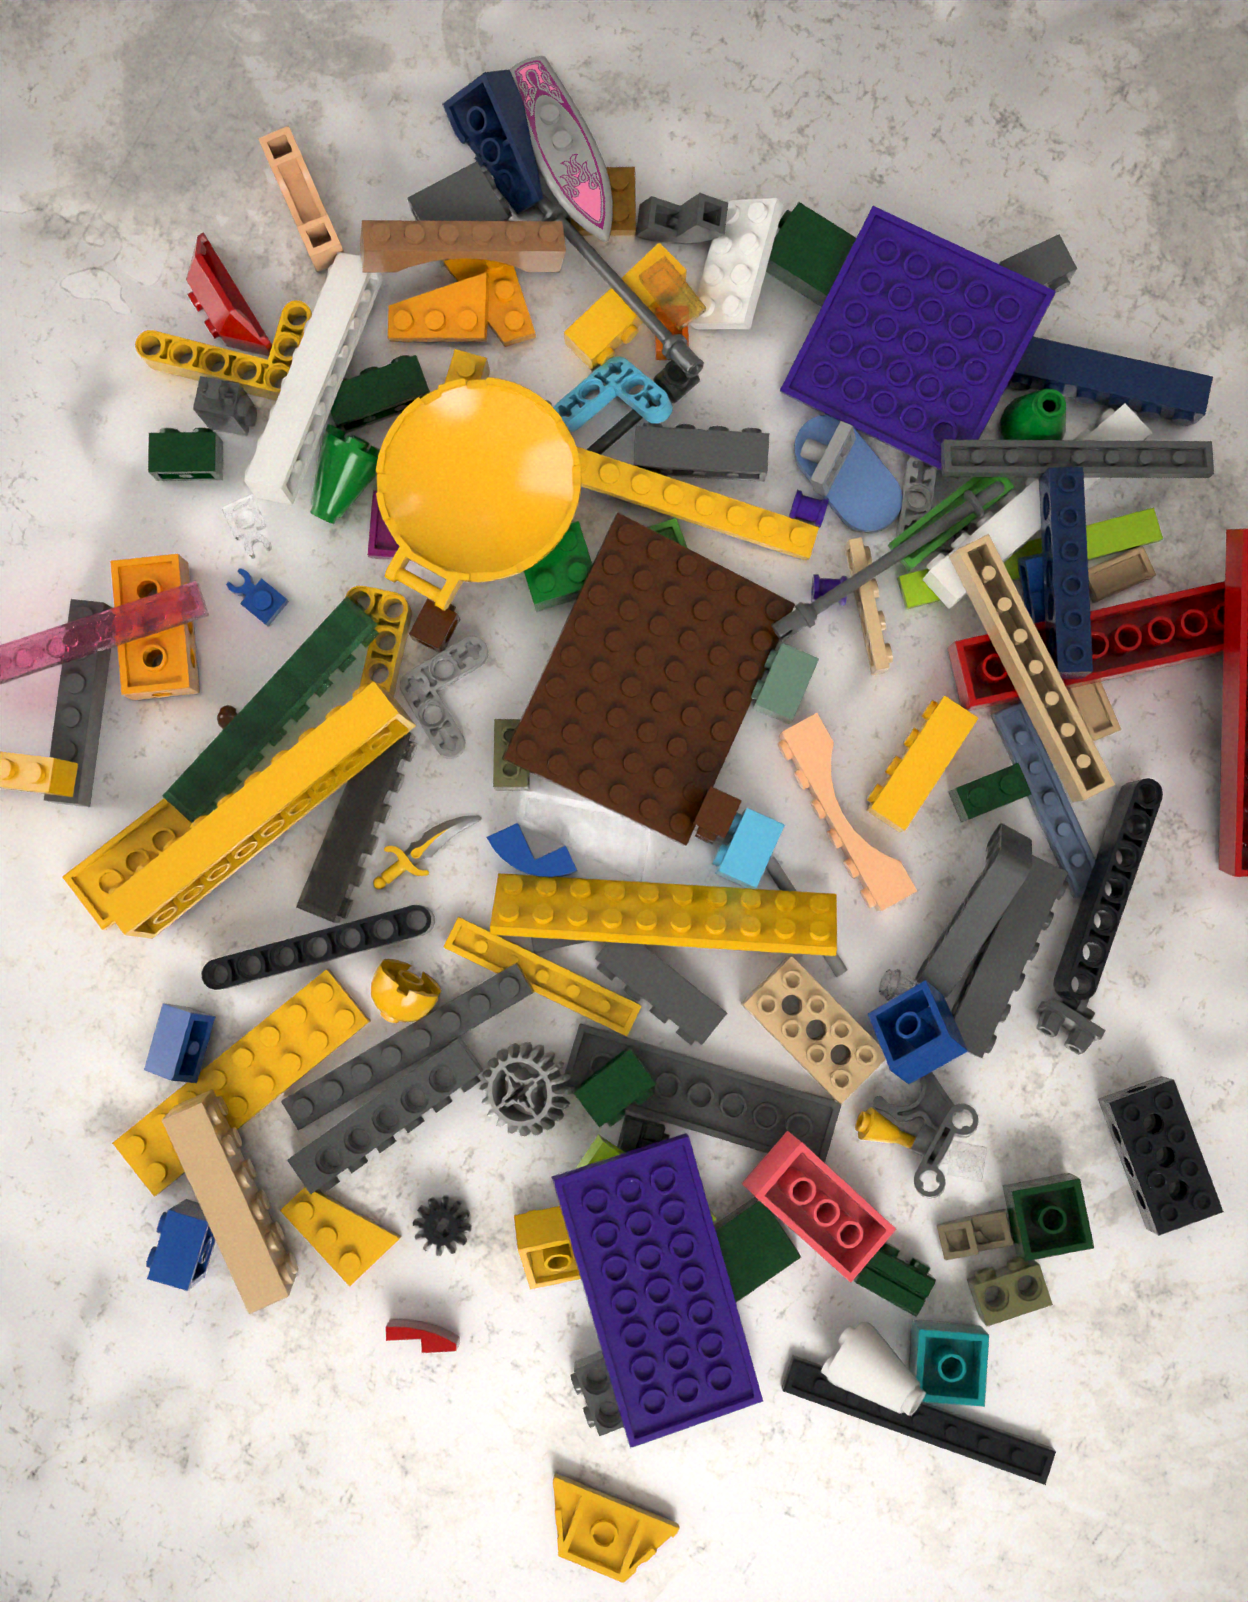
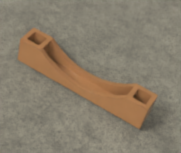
(400, 244)

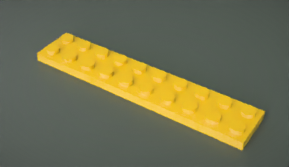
(665, 914)

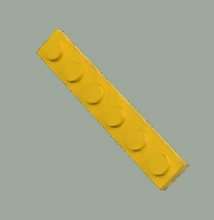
(544, 976)

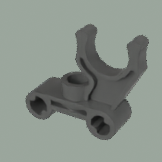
(937, 1130)

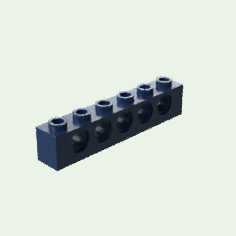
(1066, 571)

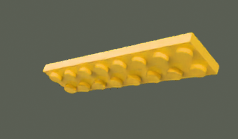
(251, 1072)

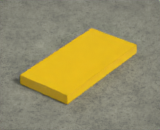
(122, 855)

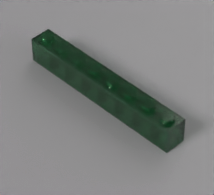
(272, 708)

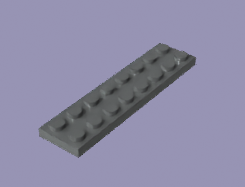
(711, 1096)

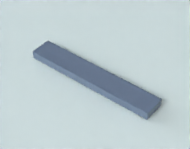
(1047, 796)

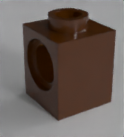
(434, 626)

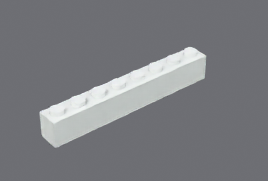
(312, 381)
(1020, 514)

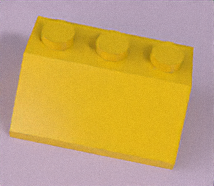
(545, 1248)

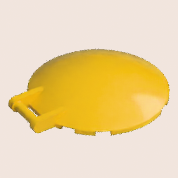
(476, 484)

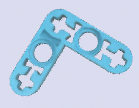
(616, 385)

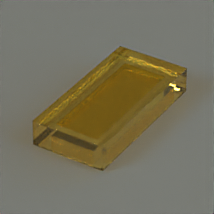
(672, 293)

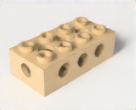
(838, 1028)

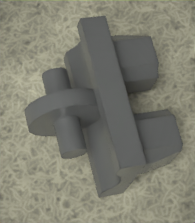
(1073, 1016)

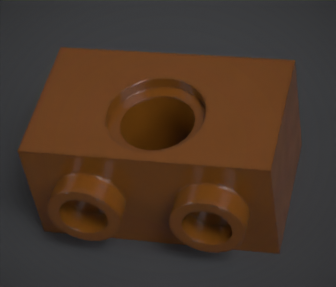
(715, 816)

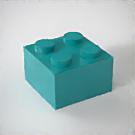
(950, 1362)

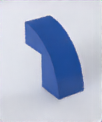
(514, 849)

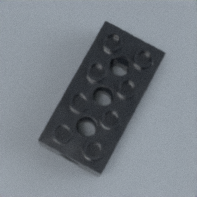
(1181, 1162)

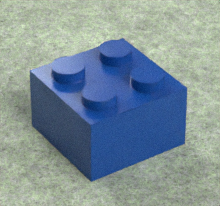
(917, 1032)
(182, 1248)

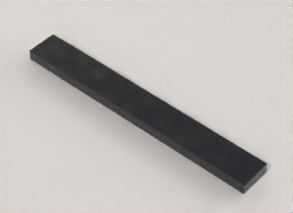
(927, 1424)

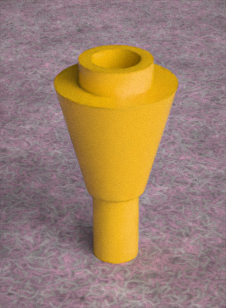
(876, 1127)

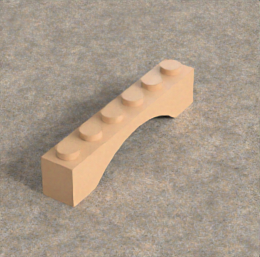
(811, 752)

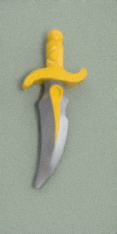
(421, 849)

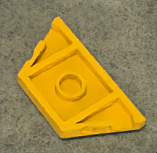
(605, 1531)

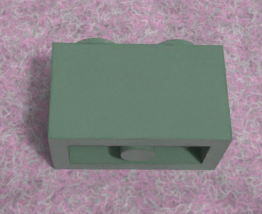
(785, 683)

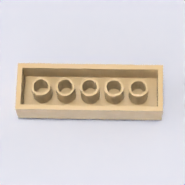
(231, 1200)

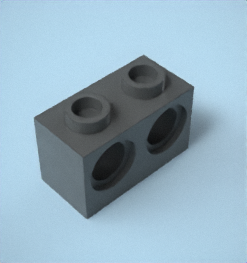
(595, 1394)

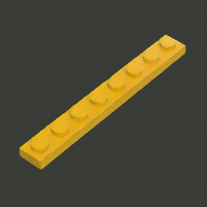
(696, 505)

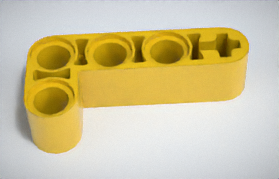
(398, 627)

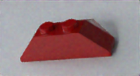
(223, 302)

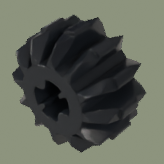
(429, 1225)

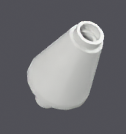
(873, 1370)

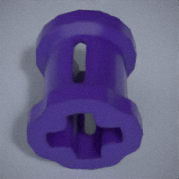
(808, 508)
(823, 585)

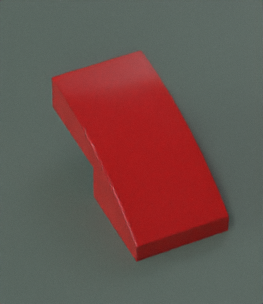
(432, 1336)

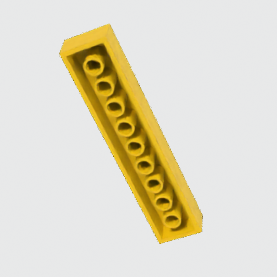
(258, 812)

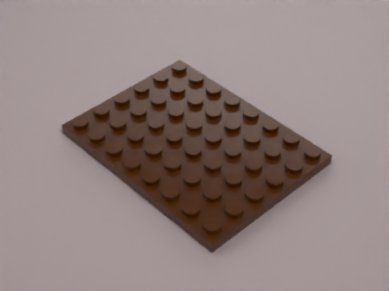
(648, 680)

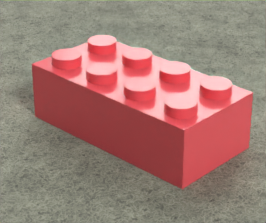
(819, 1206)

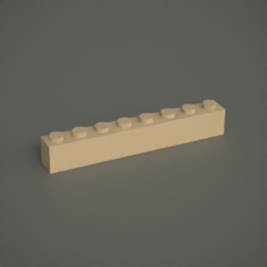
(1031, 669)

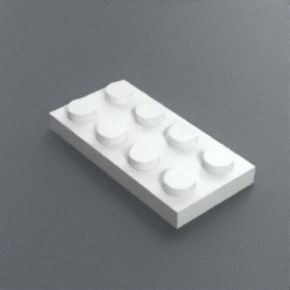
(738, 264)

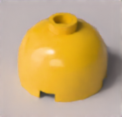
(401, 993)

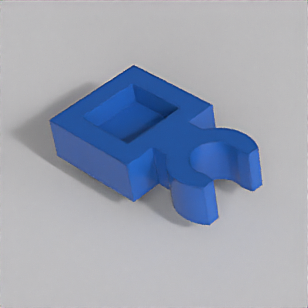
(260, 599)

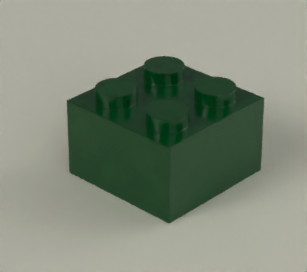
(615, 1087)
(1048, 1216)

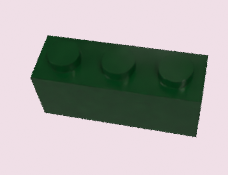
(378, 393)

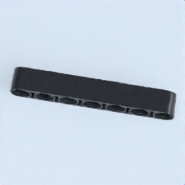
(1095, 898)
(302, 947)

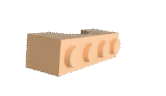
(301, 197)

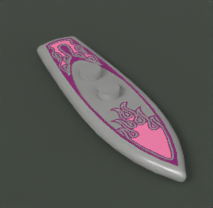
(565, 147)

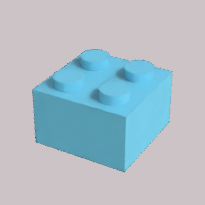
(748, 848)

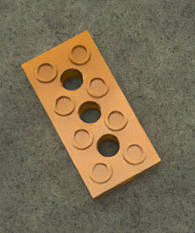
(178, 670)

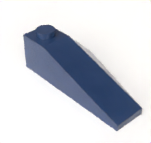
(495, 127)

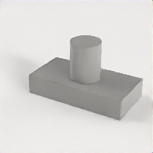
(829, 457)

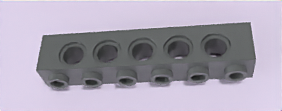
(310, 1161)

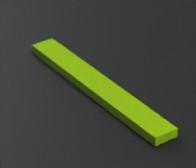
(1102, 540)

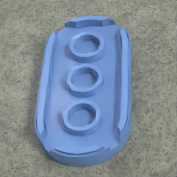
(864, 490)

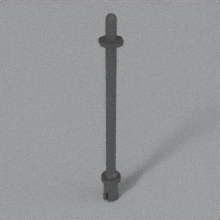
(675, 345)
(807, 613)

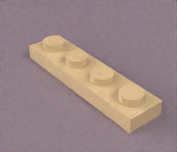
(871, 619)

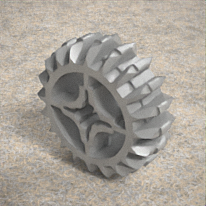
(533, 1100)

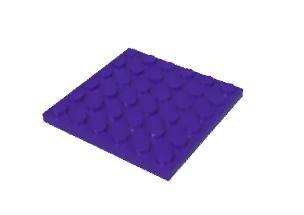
(916, 339)

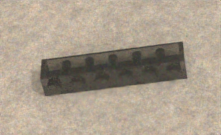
(353, 833)

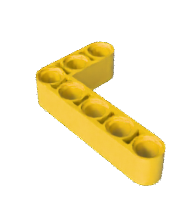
(236, 363)

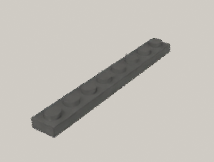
(1096, 457)
(407, 1046)

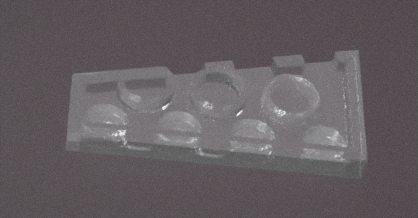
(587, 830)

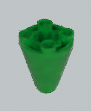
(1035, 417)
(341, 473)

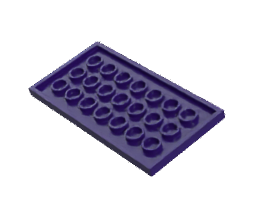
(657, 1289)

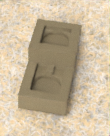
(974, 1234)

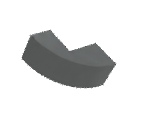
(692, 222)

